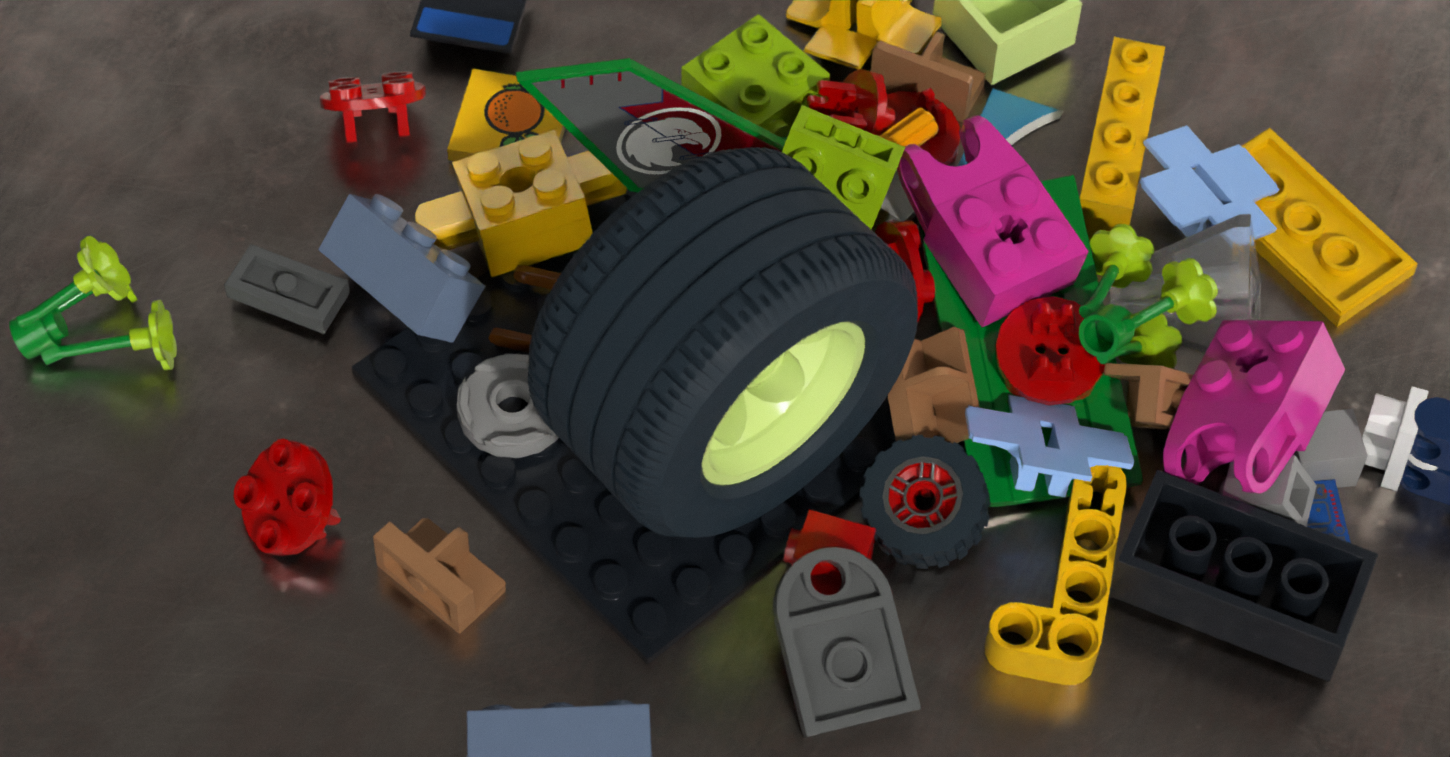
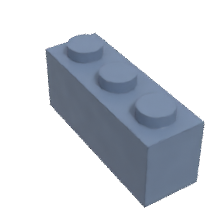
(402, 266)
(560, 730)

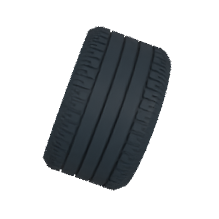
(721, 341)

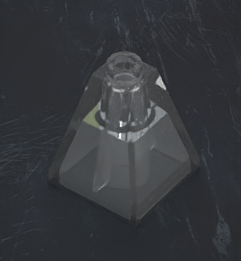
(1225, 254)

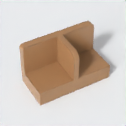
(906, 71)
(934, 389)
(1152, 392)
(439, 571)

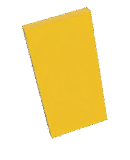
(1323, 238)

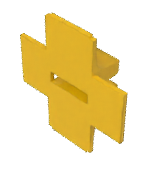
(877, 20)

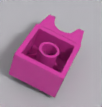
(991, 223)
(1253, 401)

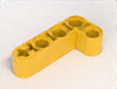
(1076, 571)

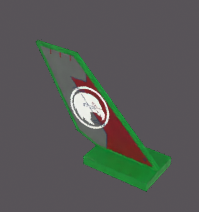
(638, 118)

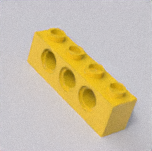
(1119, 134)

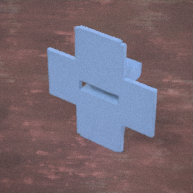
(1214, 191)
(1069, 450)

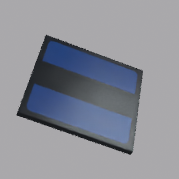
(470, 23)

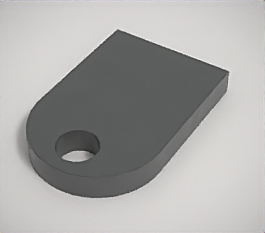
(844, 647)

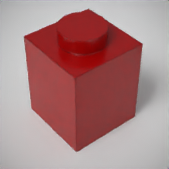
(825, 532)

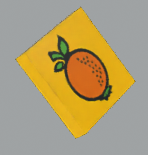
(496, 114)

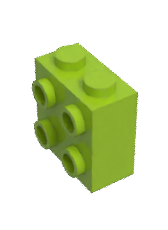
(756, 76)
(845, 160)

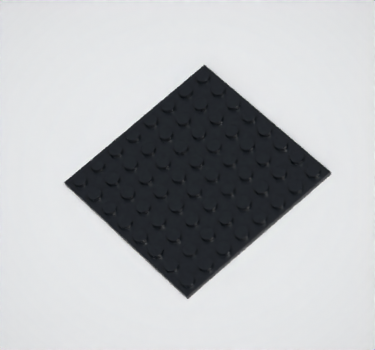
(633, 578)

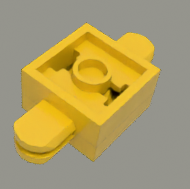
(520, 202)

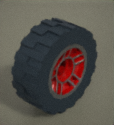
(925, 469)

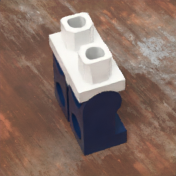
(1411, 443)

